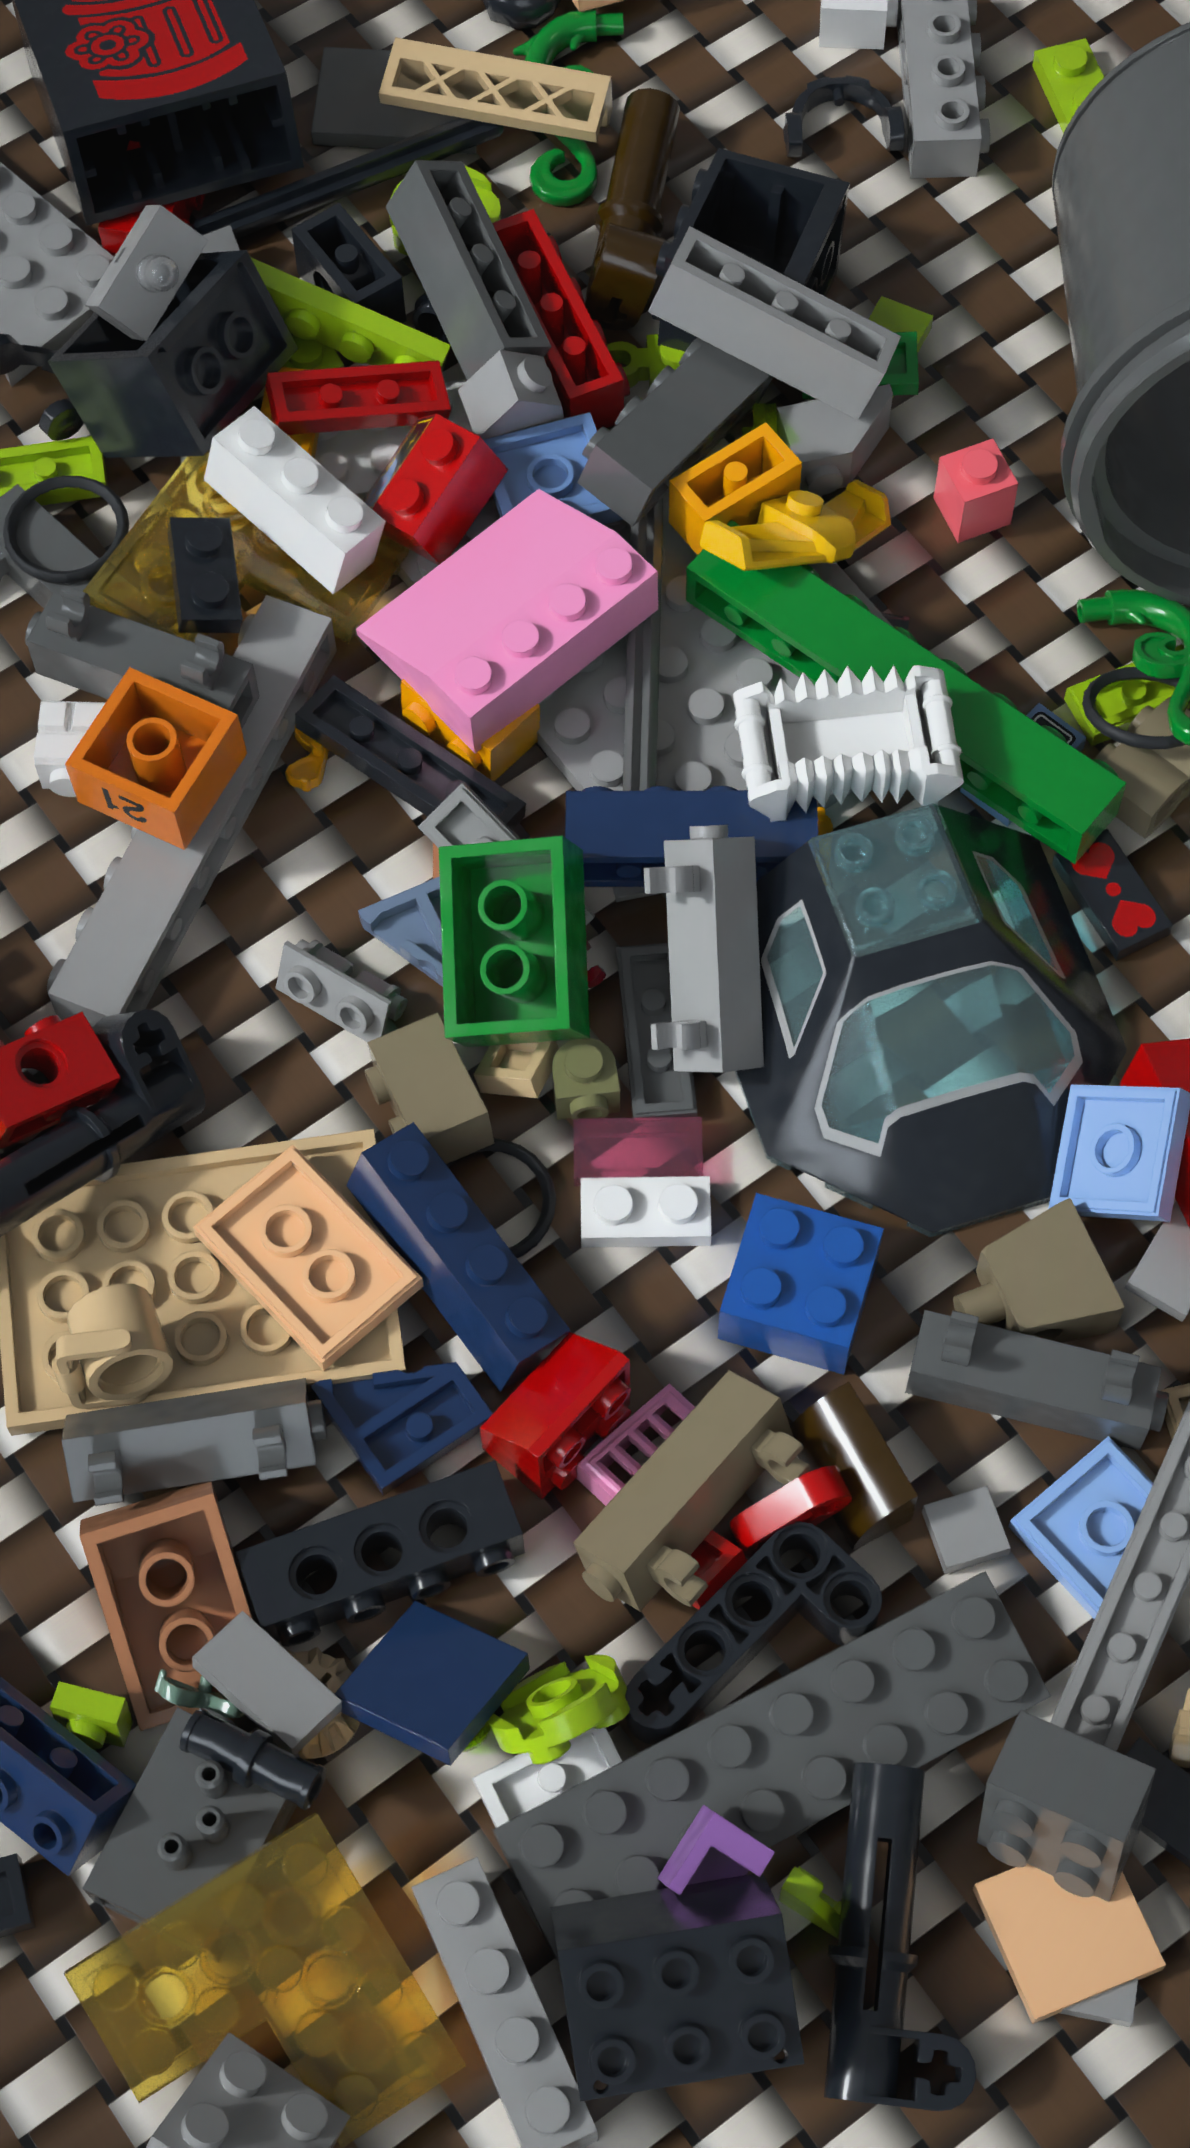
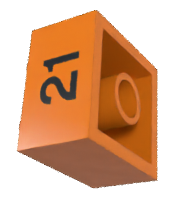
(156, 758)

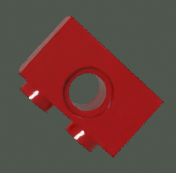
(71, 1061)

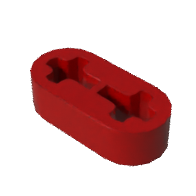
(804, 1499)

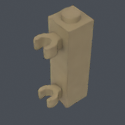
(685, 1491)

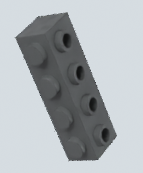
(463, 265)
(670, 428)

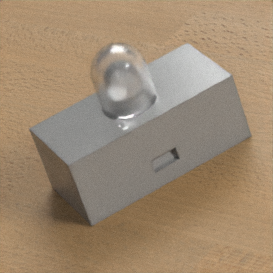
(146, 272)

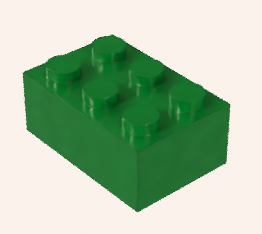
(514, 942)

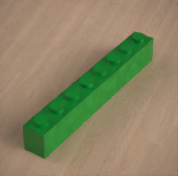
(1005, 756)

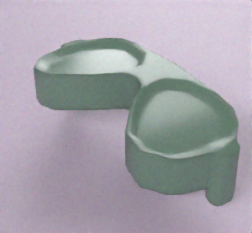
(192, 1697)

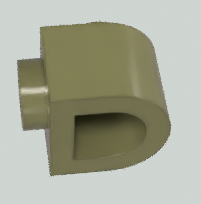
(585, 1080)

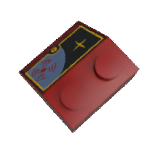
(435, 487)

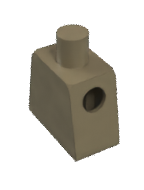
(1045, 1281)

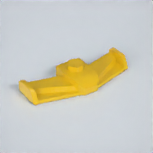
(801, 529)

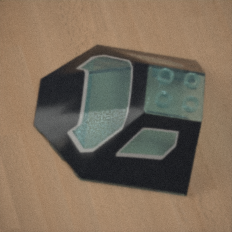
(924, 1017)

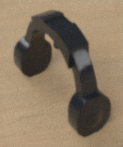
(838, 90)
(60, 418)

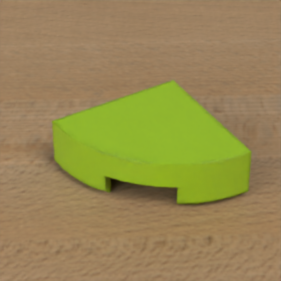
(805, 1896)

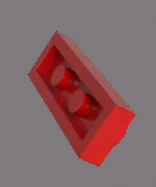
(356, 397)

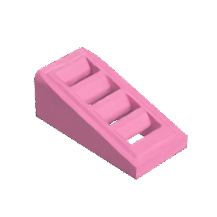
(593, 1468)

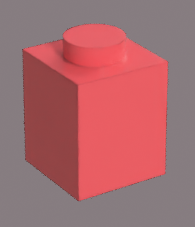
(975, 490)

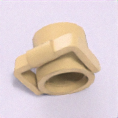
(117, 1345)

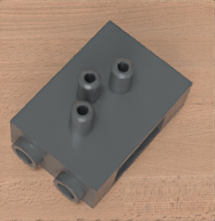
(181, 1829)

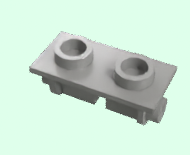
(323, 984)

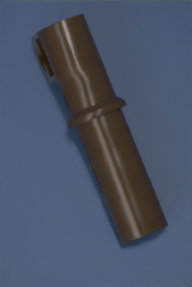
(630, 218)

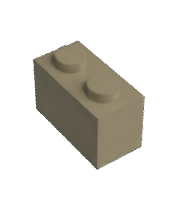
(429, 1086)

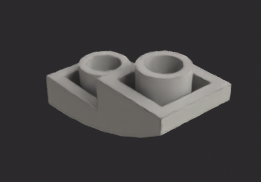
(1165, 1268)

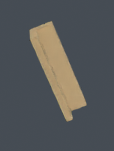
(497, 90)

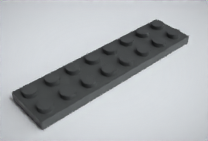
(782, 1750)

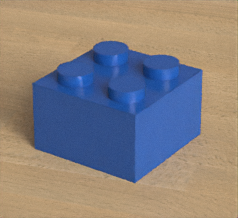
(799, 1283)

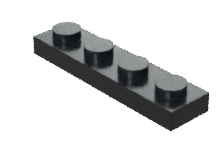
(396, 752)

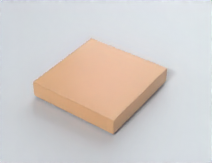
(1063, 1943)

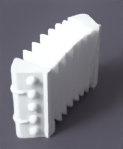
(847, 739)

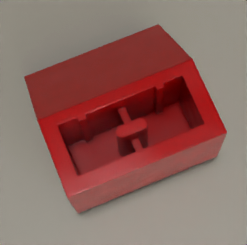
(559, 1413)

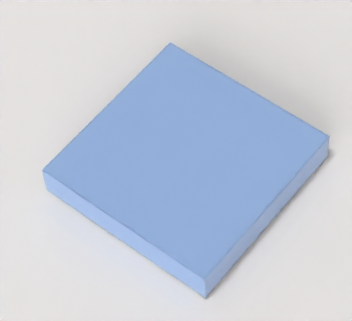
(1121, 1151)
(1086, 1521)

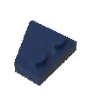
(403, 1418)

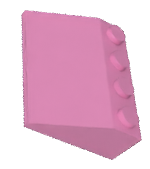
(513, 615)

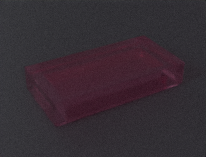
(637, 1147)

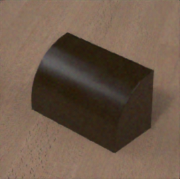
(844, 1435)

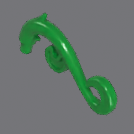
(560, 33)
(1154, 651)

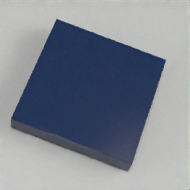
(432, 1682)

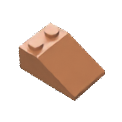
(163, 1588)

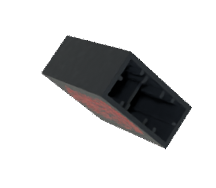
(163, 74)

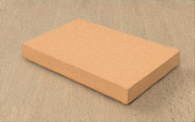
(308, 1257)

